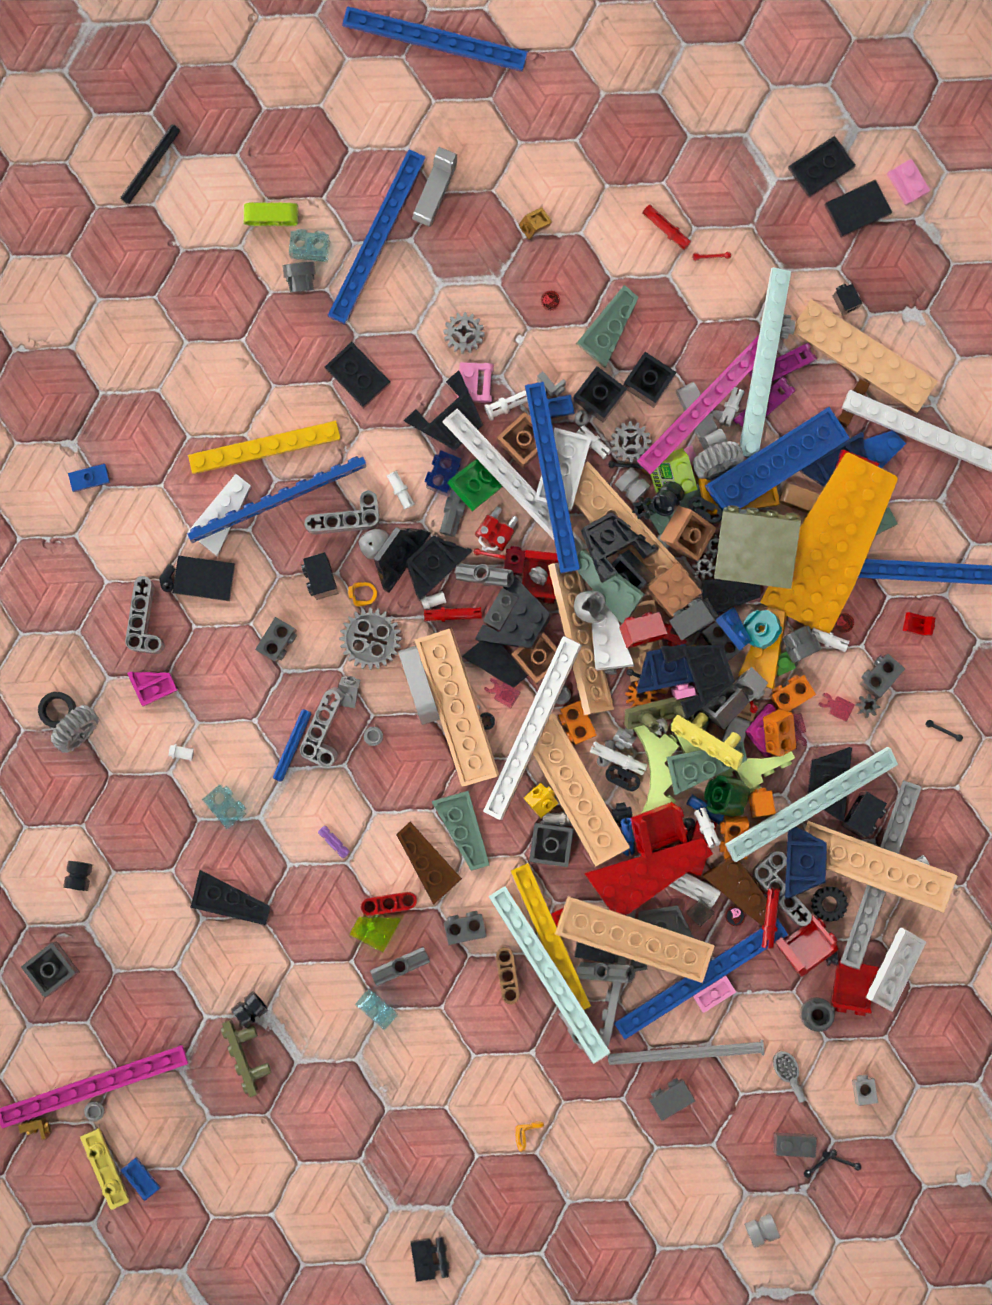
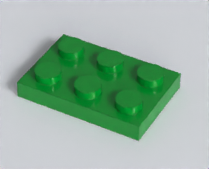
(474, 484)

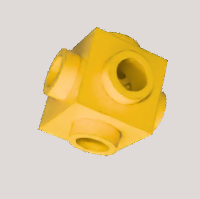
(541, 800)

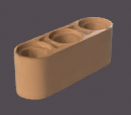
(798, 497)
(507, 985)

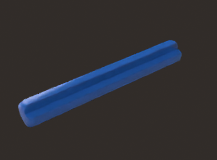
(292, 745)

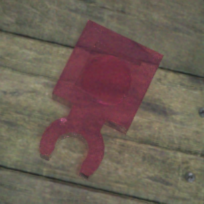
(505, 694)
(839, 707)
(799, 728)

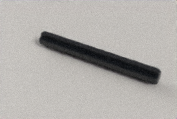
(150, 164)

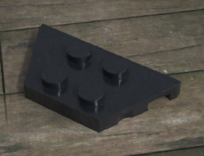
(395, 551)
(433, 563)
(826, 769)

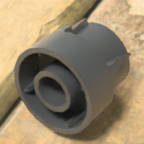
(299, 276)
(801, 644)
(827, 1014)

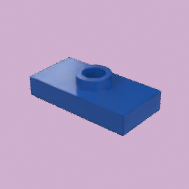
(560, 406)
(89, 478)
(140, 1179)

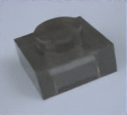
(700, 912)

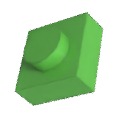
(784, 664)

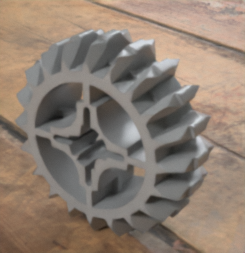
(717, 460)
(74, 728)

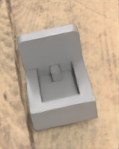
(550, 388)
(349, 687)

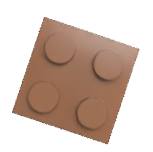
(519, 440)
(688, 533)
(673, 590)
(537, 660)

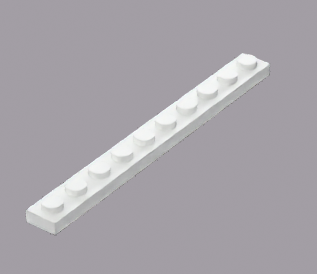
(918, 430)
(503, 472)
(532, 728)

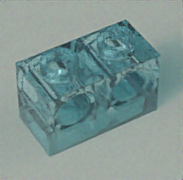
(308, 251)
(220, 810)
(376, 1009)

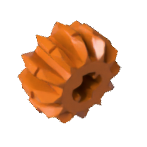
(635, 700)

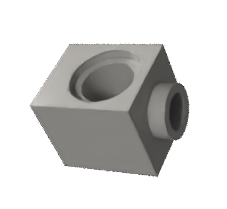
(751, 684)
(868, 1098)

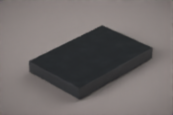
(821, 166)
(858, 208)
(357, 374)
(203, 578)

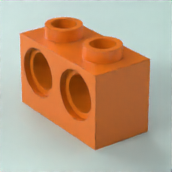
(794, 698)
(582, 721)
(779, 732)
(761, 803)
(740, 821)

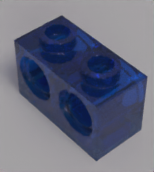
(445, 473)

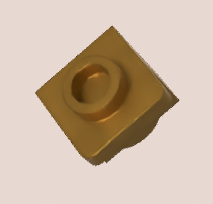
(534, 222)
(32, 1127)

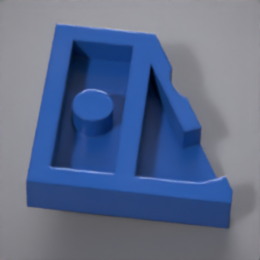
(883, 447)
(734, 628)

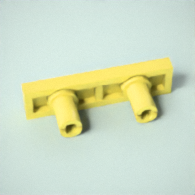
(714, 747)
(105, 1169)

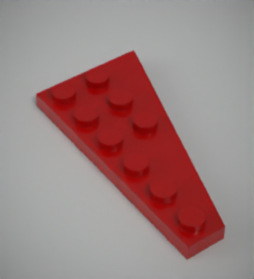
(637, 880)

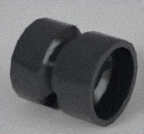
(667, 498)
(77, 875)
(249, 1009)

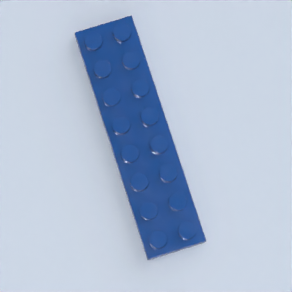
(778, 461)

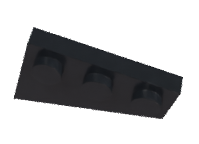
(497, 662)

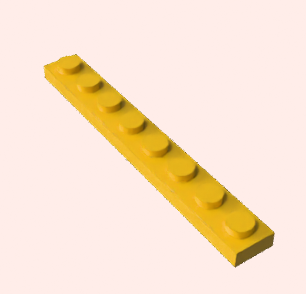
(264, 447)
(546, 930)

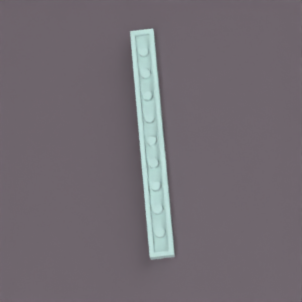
(764, 361)
(811, 804)
(549, 975)

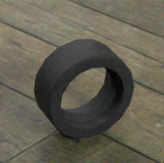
(44, 702)

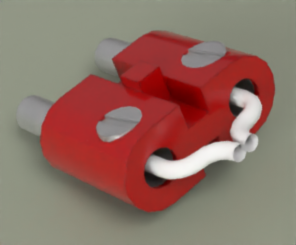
(494, 532)

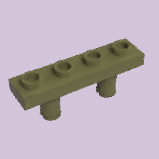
(649, 713)
(242, 1067)

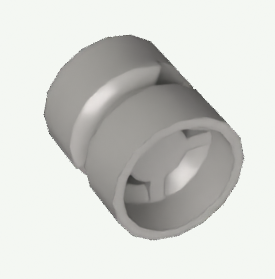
(632, 485)
(762, 1230)

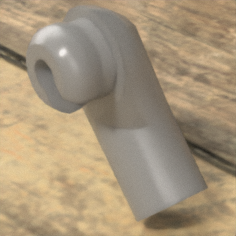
(602, 761)

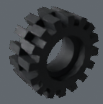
(841, 901)

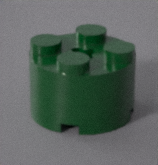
(726, 796)

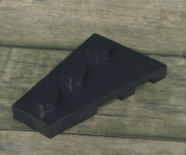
(728, 594)

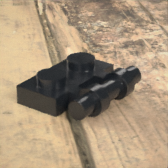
(423, 1258)

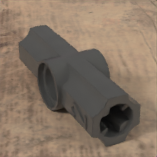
(453, 512)
(494, 576)
(388, 972)
(614, 972)

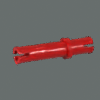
(663, 224)
(452, 614)
(770, 918)

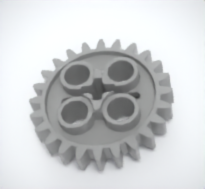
(375, 622)

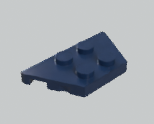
(823, 468)
(658, 674)
(804, 862)

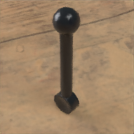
(929, 723)
(857, 1166)
(807, 1173)

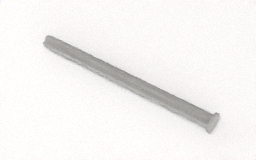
(686, 1053)

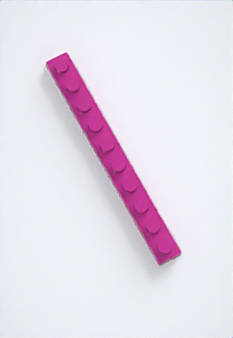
(699, 409)
(92, 1086)

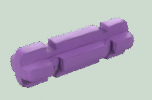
(333, 841)

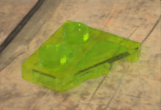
(375, 931)

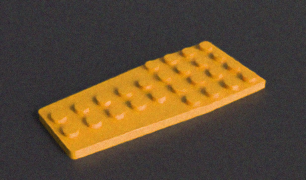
(834, 543)

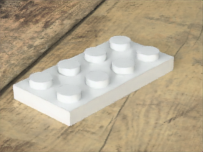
(572, 453)
(896, 969)

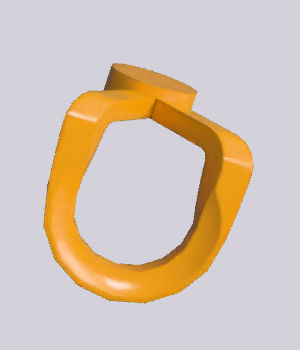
(351, 592)
(521, 1147)

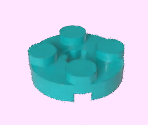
(771, 632)

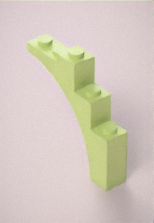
(656, 752)
(750, 770)

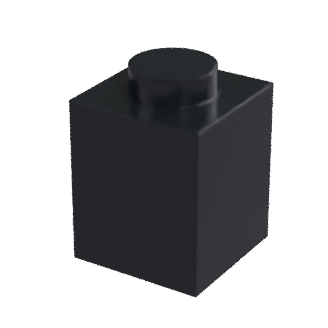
(847, 298)

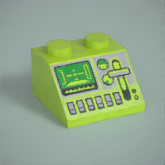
(675, 469)

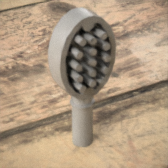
(788, 1071)

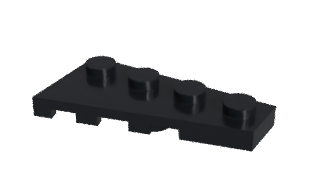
(223, 899)

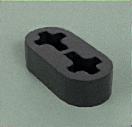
(708, 505)
(625, 774)

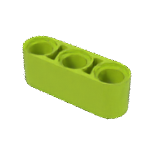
(270, 214)

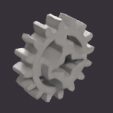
(471, 333)
(624, 435)

